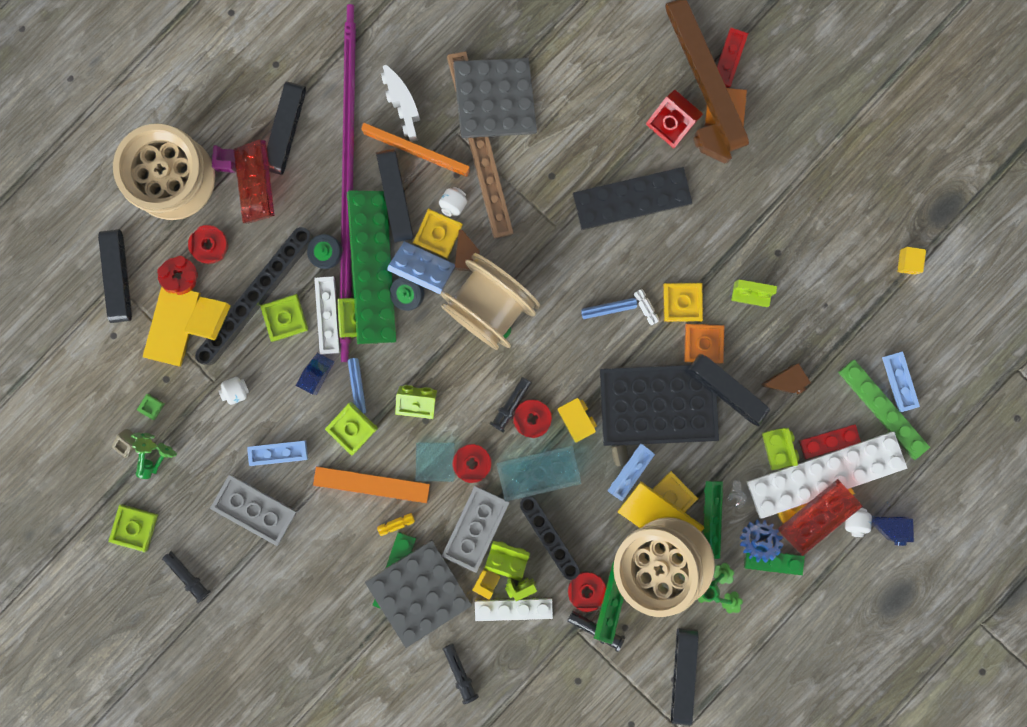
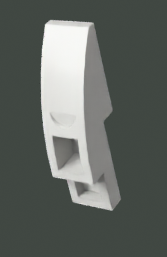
(400, 96)

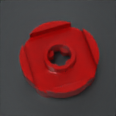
(200, 252)
(173, 266)
(522, 414)
(480, 456)
(578, 598)

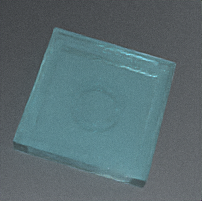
(434, 461)

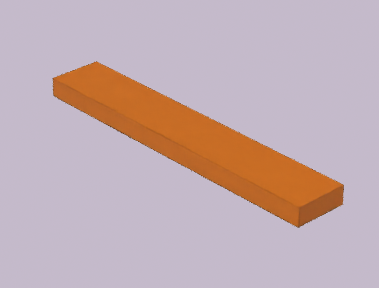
(416, 150)
(371, 484)

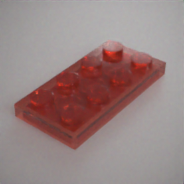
(254, 181)
(820, 517)

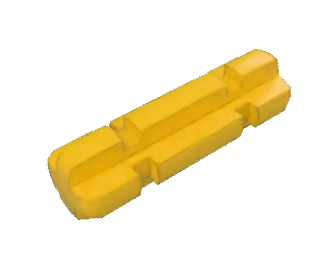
(395, 524)

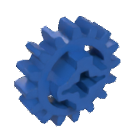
(761, 549)

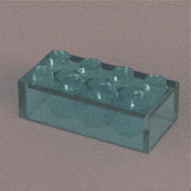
(538, 473)

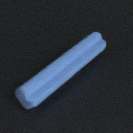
(609, 308)
(356, 383)

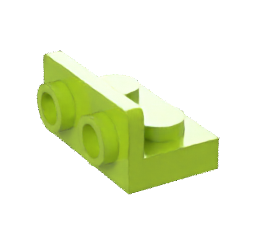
(753, 293)
(416, 401)
(780, 448)
(507, 560)
(525, 588)

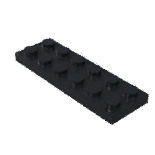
(632, 198)

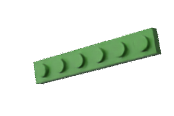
(884, 409)

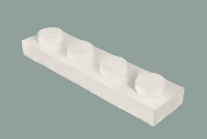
(327, 315)
(510, 610)

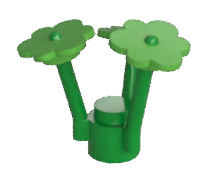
(145, 445)
(732, 601)

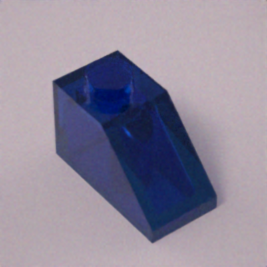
(315, 374)
(895, 529)

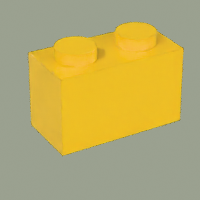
(577, 420)

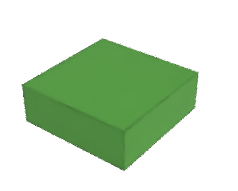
(150, 406)

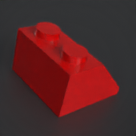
(674, 118)

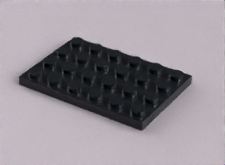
(656, 406)

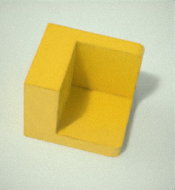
(911, 260)
(486, 583)

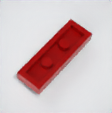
(731, 55)
(829, 441)

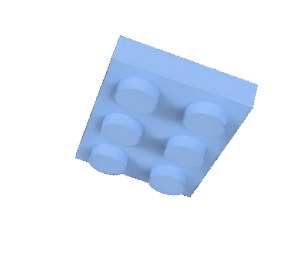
(421, 267)

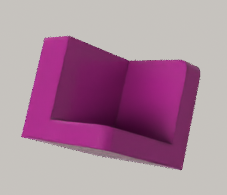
(223, 160)

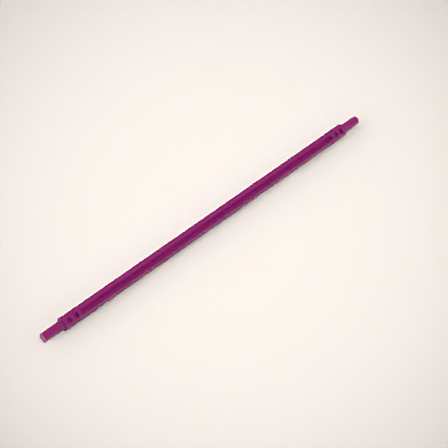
(347, 163)

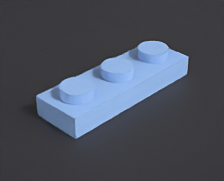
(900, 382)
(277, 453)
(631, 472)

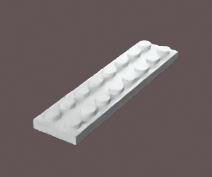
(850, 465)

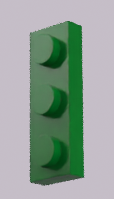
(782, 563)

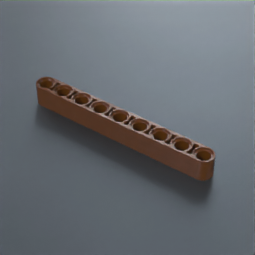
(707, 75)

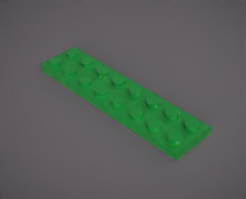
(370, 267)

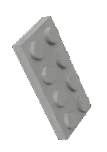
(253, 510)
(475, 529)

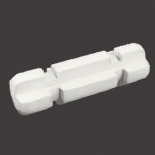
(646, 307)

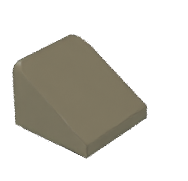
(123, 443)
(619, 455)

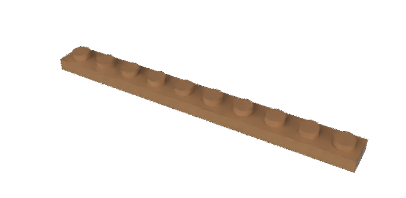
(487, 174)

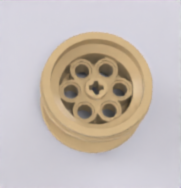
(156, 141)
(489, 302)
(643, 580)

